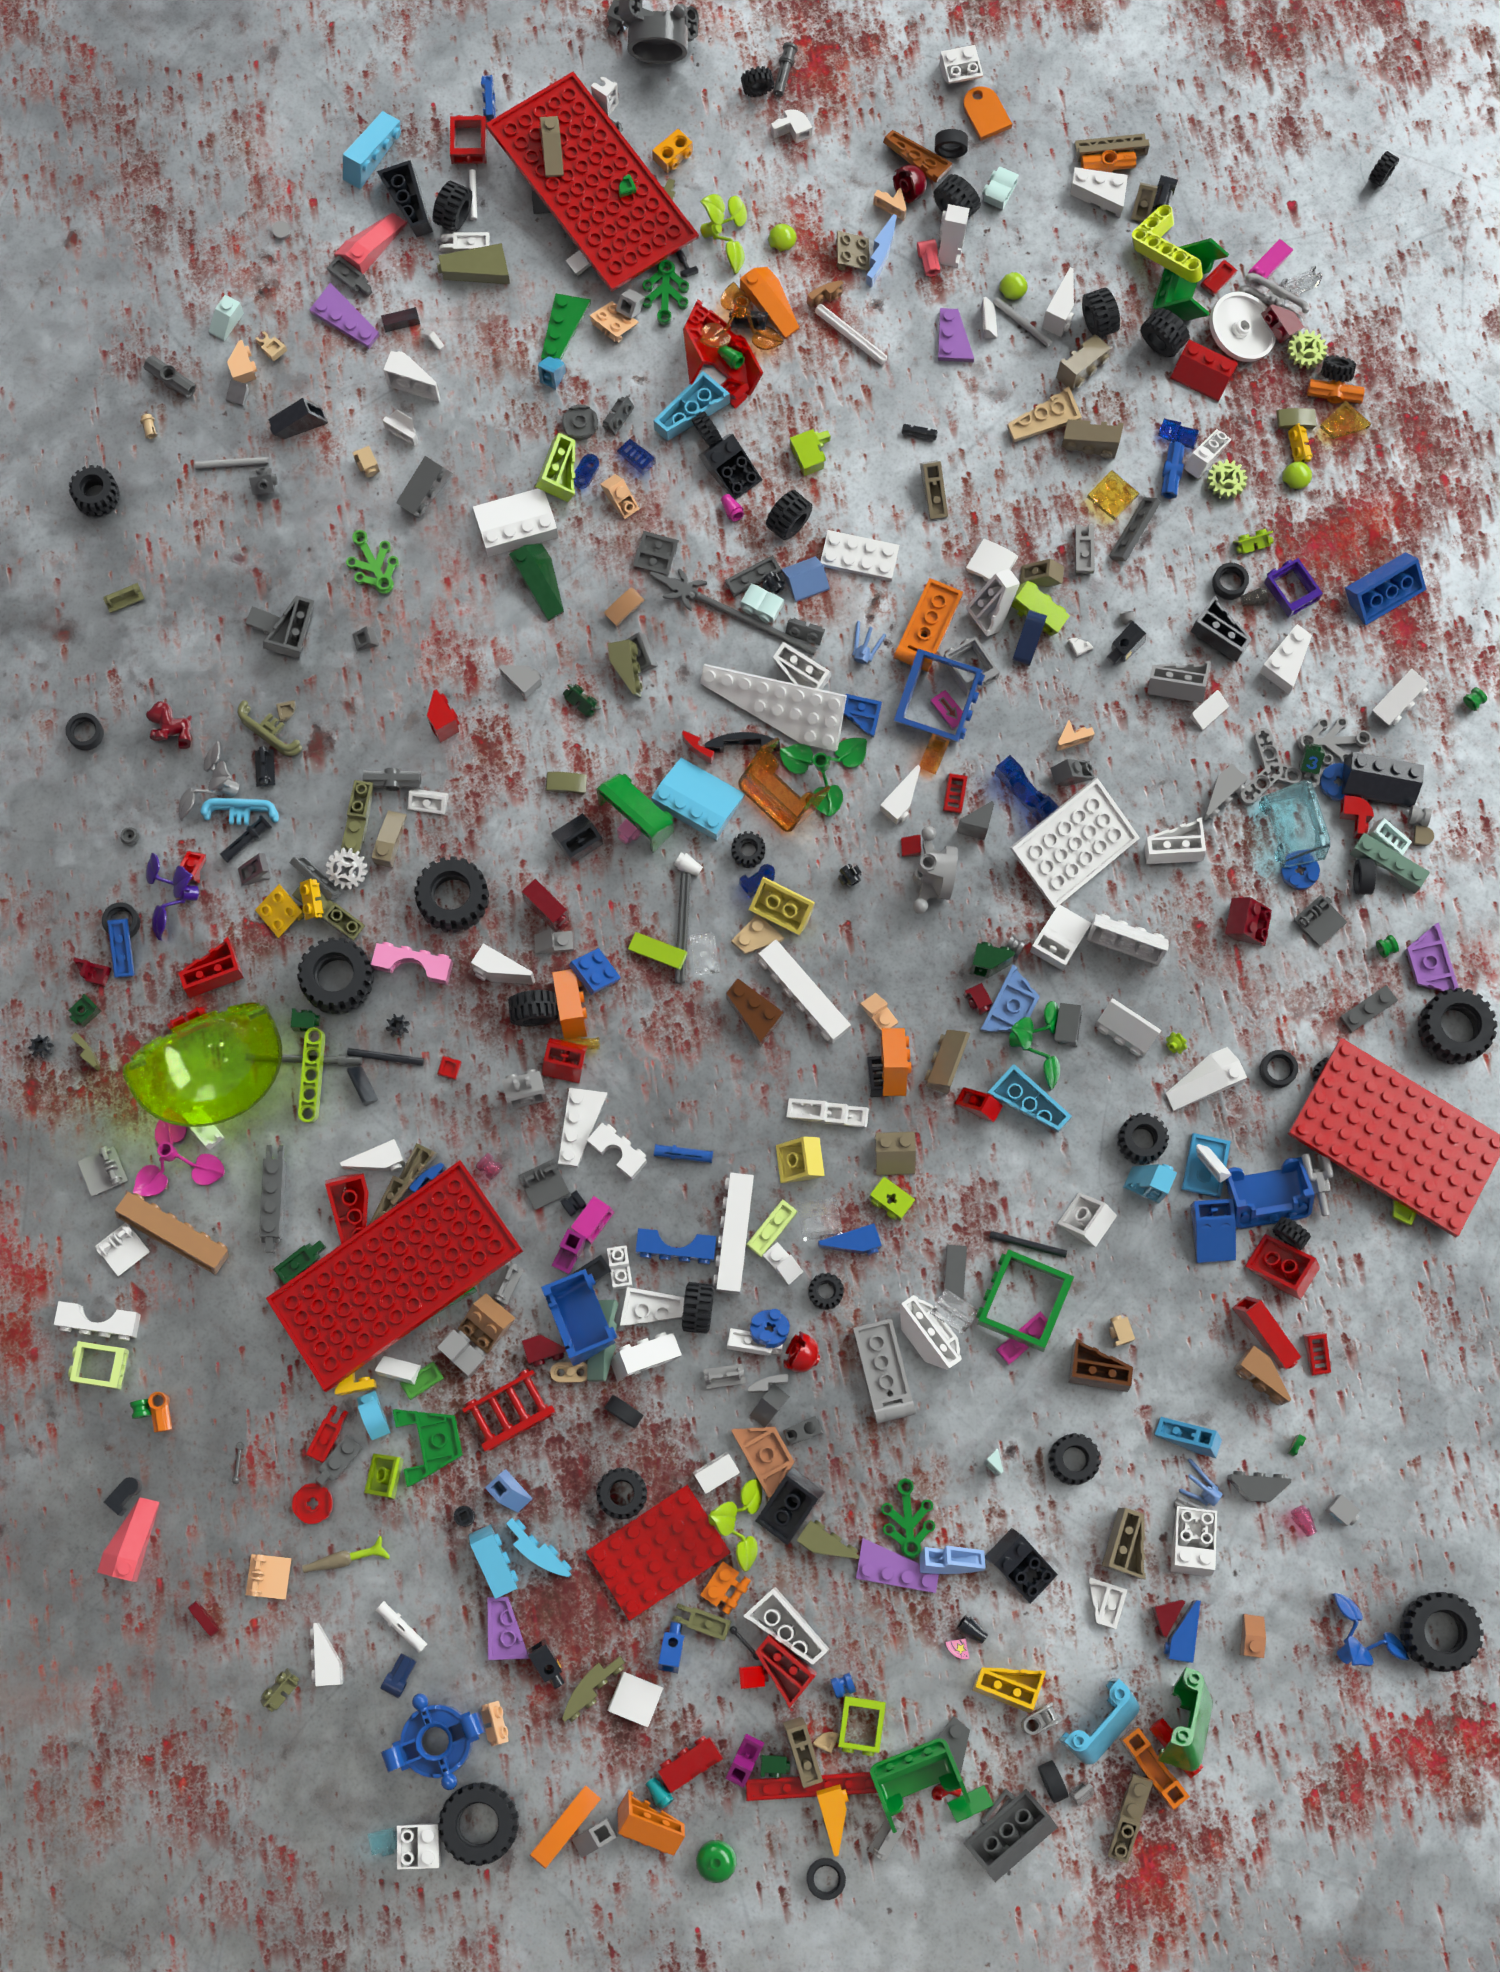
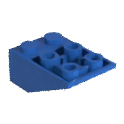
(1214, 1230)

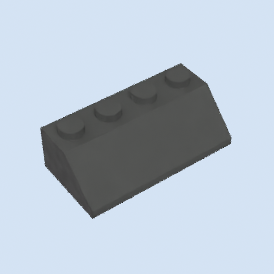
(1016, 1837)

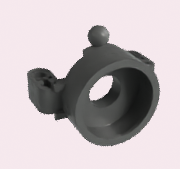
(658, 35)

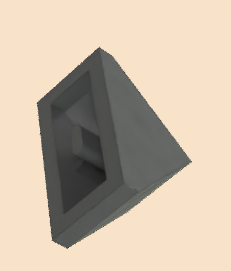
(769, 1405)

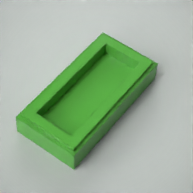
(426, 1379)

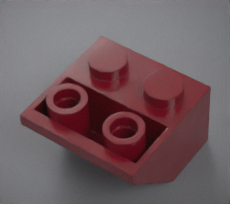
(1248, 921)

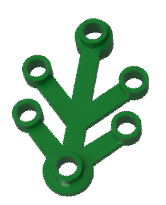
(665, 289)
(908, 1522)

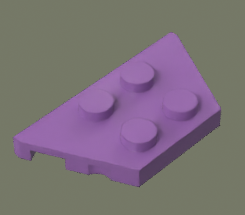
(1431, 961)

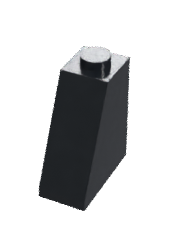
(297, 418)

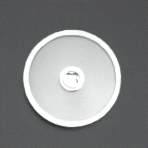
(1240, 327)

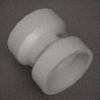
(1417, 815)

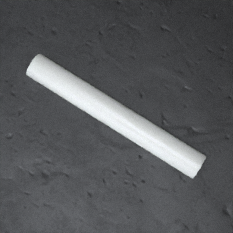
(472, 185)

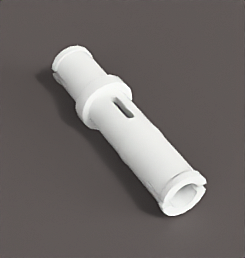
(394, 1620)

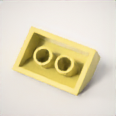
(782, 906)

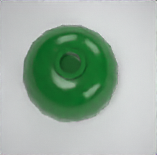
(716, 1861)

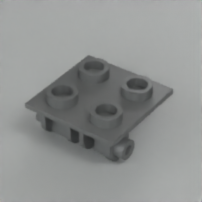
(1320, 920)
(544, 1184)

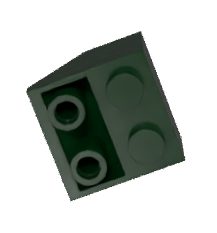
(990, 959)

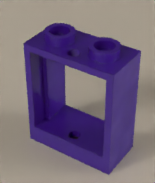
(1314, 592)

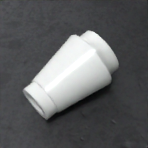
(687, 864)

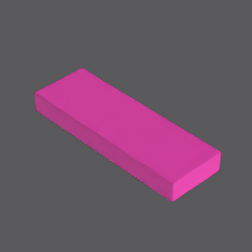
(1013, 1349)

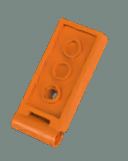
(930, 618)

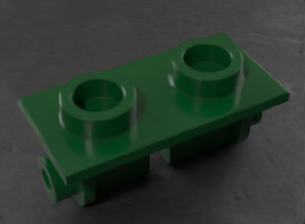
(587, 703)

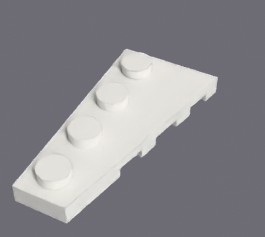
(580, 1117)

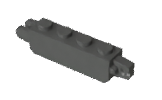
(272, 1199)

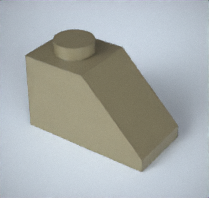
(1042, 573)

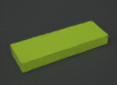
(657, 950)

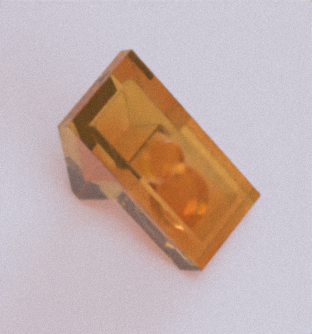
(934, 753)

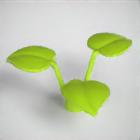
(715, 208)
(724, 1519)

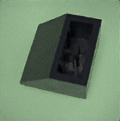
(577, 838)

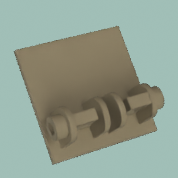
(852, 251)

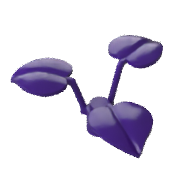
(181, 890)

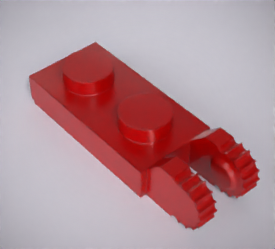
(326, 1436)

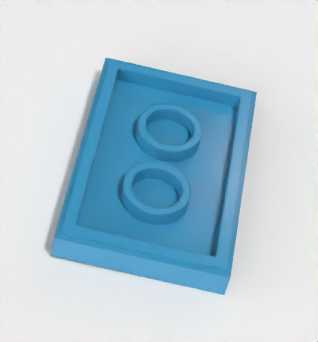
(1197, 1176)

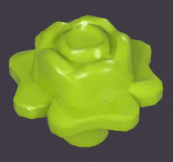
(1176, 1043)

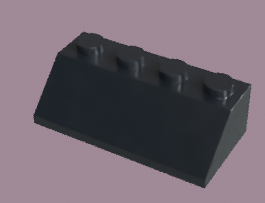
(1382, 779)

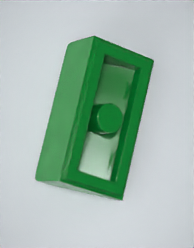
(978, 1802)

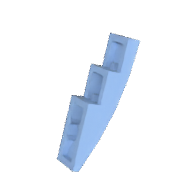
(882, 247)

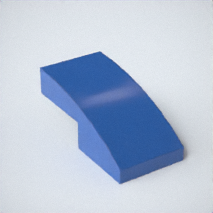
(429, 1174)

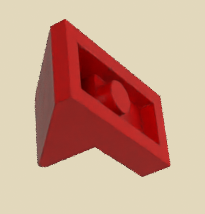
(737, 391)
(193, 864)

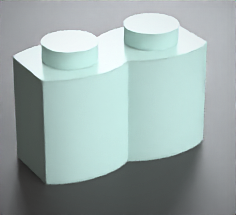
(1000, 188)
(762, 603)

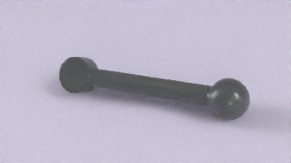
(240, 1446)

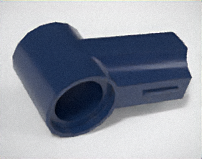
(396, 1680)

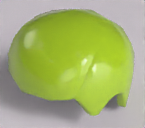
(782, 237)
(1013, 286)
(1297, 475)

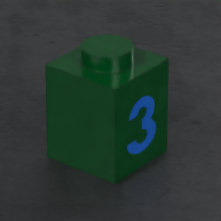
(1312, 758)

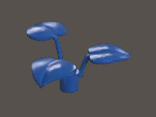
(1355, 1652)

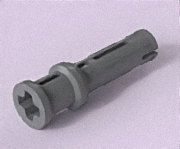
(786, 62)

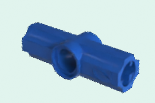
(1172, 470)

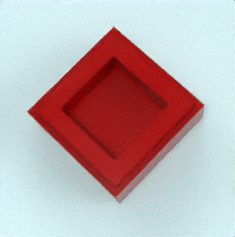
(449, 1068)

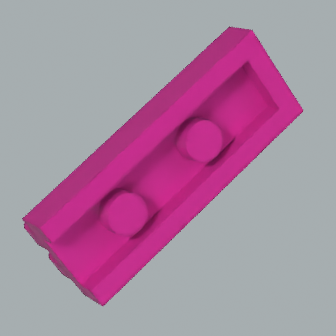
(1272, 259)

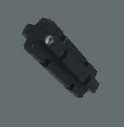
(920, 432)

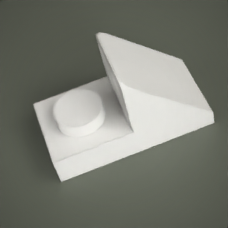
(783, 1263)

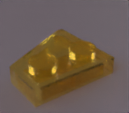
(1344, 422)

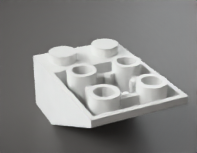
(1060, 937)
(1194, 1541)

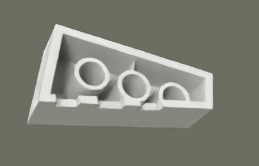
(786, 1625)

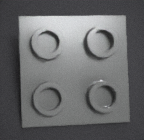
(102, 1170)

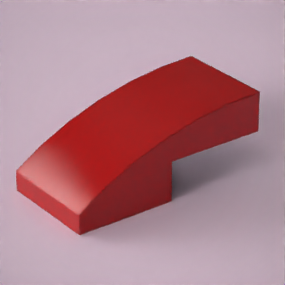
(693, 743)

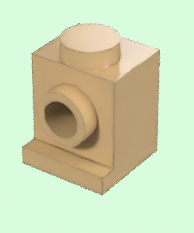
(366, 461)
(1121, 1331)

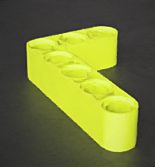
(1149, 243)

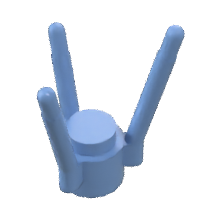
(863, 654)
(1210, 1492)

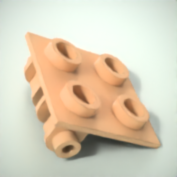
(612, 322)
(268, 1576)

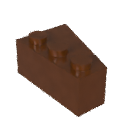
(754, 1010)

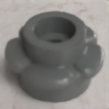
(129, 831)

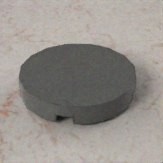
(580, 422)

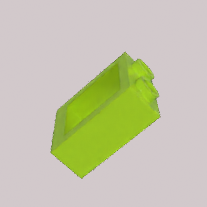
(865, 1703)

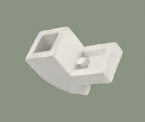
(793, 122)

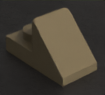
(1144, 202)

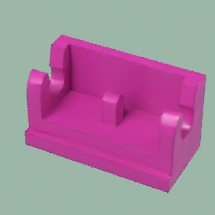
(592, 1219)

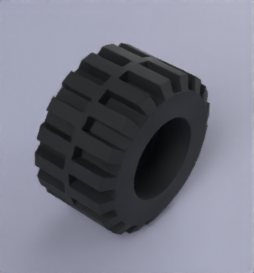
(956, 192)
(452, 206)
(1101, 312)
(1165, 332)
(86, 479)
(789, 515)
(533, 1008)
(1147, 1123)
(697, 1307)
(1091, 1455)
(605, 1485)

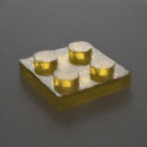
(1113, 495)

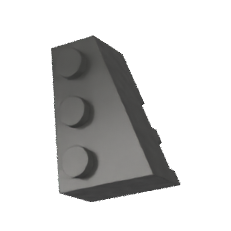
(290, 631)

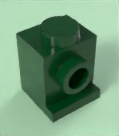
(89, 1013)
(304, 1020)
(774, 1765)

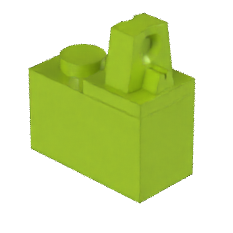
(807, 450)

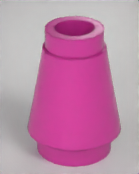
(732, 508)

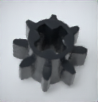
(774, 582)
(850, 875)
(392, 1024)
(38, 1051)

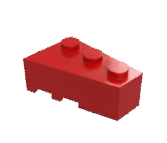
(785, 1668)

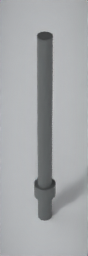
(341, 1060)

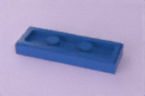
(120, 947)

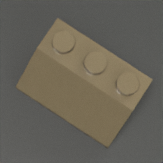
(946, 1060)

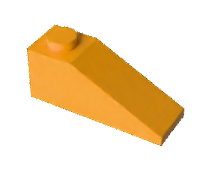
(833, 1809)

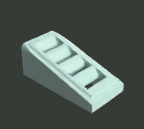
(1388, 827)

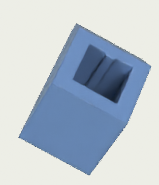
(508, 1492)

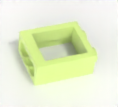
(117, 1371)

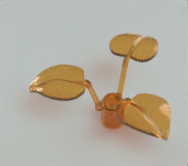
(738, 301)

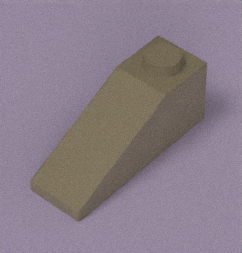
(551, 146)
(934, 489)
(389, 839)
(802, 1751)

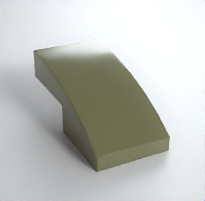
(1290, 417)
(566, 782)
(88, 1054)

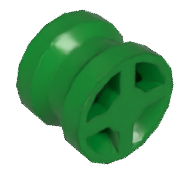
(1474, 699)
(1387, 946)
(140, 1409)

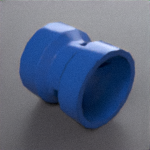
(839, 1689)

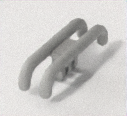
(1275, 296)

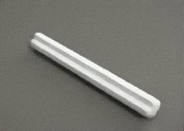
(851, 334)

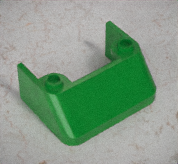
(1177, 293)
(637, 809)
(913, 1772)

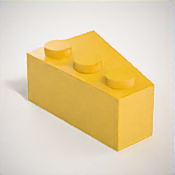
(1009, 1686)

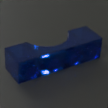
(1014, 778)

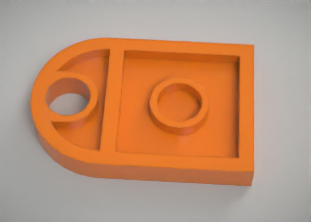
(987, 113)

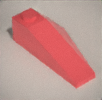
(370, 243)
(128, 1546)

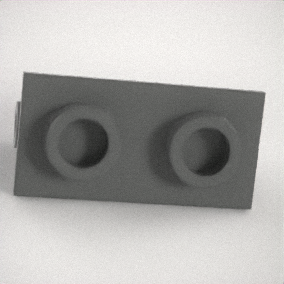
(622, 410)
(798, 629)

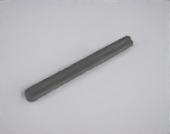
(683, 917)

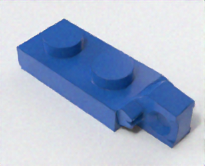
(488, 97)

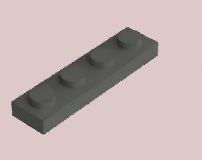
(1134, 529)

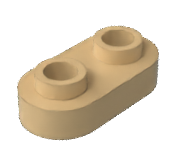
(570, 1372)

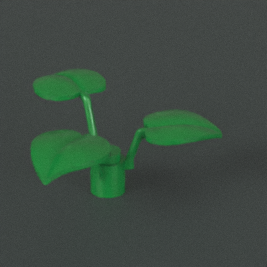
(798, 758)
(1022, 1037)

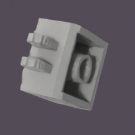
(524, 1089)

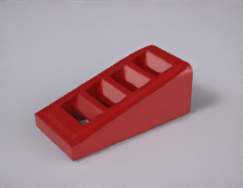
(955, 777)
(1310, 1354)

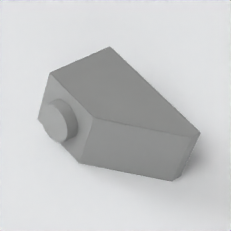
(522, 678)

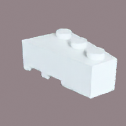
(952, 235)
(1287, 659)
(800, 668)

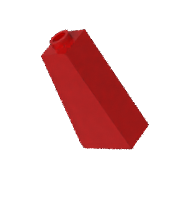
(1267, 1331)

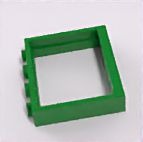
(990, 1295)

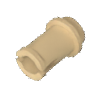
(148, 425)

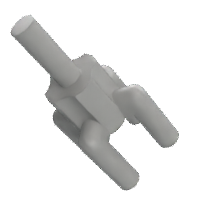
(1319, 1179)

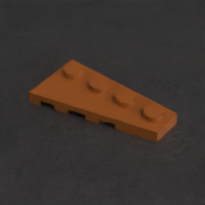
(930, 163)

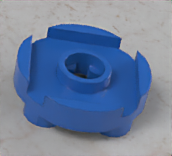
(1327, 780)
(1298, 881)
(765, 1337)

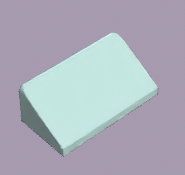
(993, 1462)

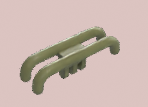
(268, 731)

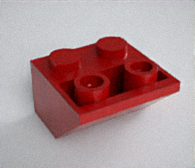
(442, 718)
(564, 1060)

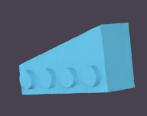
(369, 149)
(701, 396)

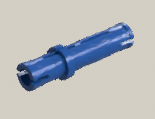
(683, 1153)

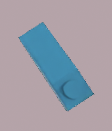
(1189, 1436)

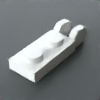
(463, 241)

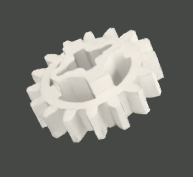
(343, 862)

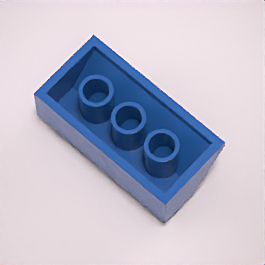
(1386, 588)

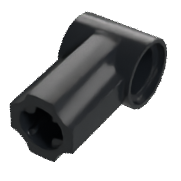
(1164, 191)

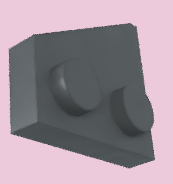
(956, 1736)

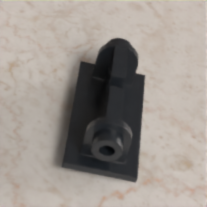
(758, 319)
(264, 767)

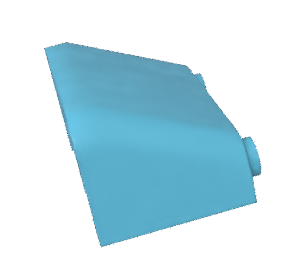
(1091, 1748)

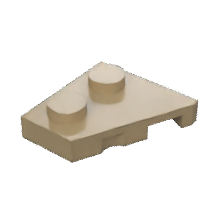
(756, 935)

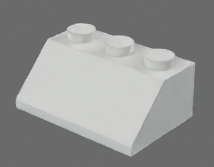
(1127, 1028)

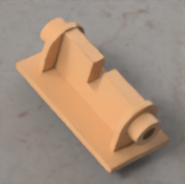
(493, 1714)

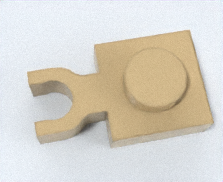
(271, 347)

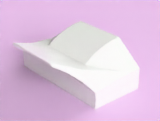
(402, 426)

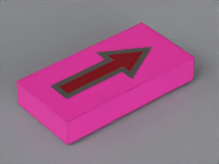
(947, 709)

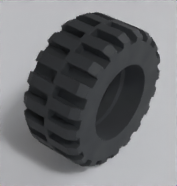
(440, 873)
(322, 955)
(1474, 1009)
(1468, 1632)
(450, 1823)

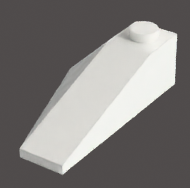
(1210, 1076)

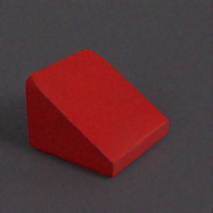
(911, 846)

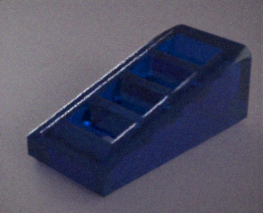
(642, 468)

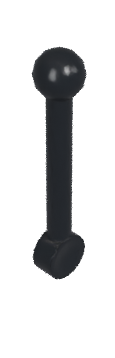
(733, 1630)

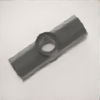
(162, 371)
(393, 779)

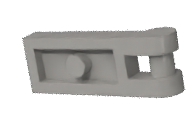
(1084, 549)

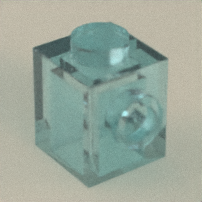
(383, 1841)

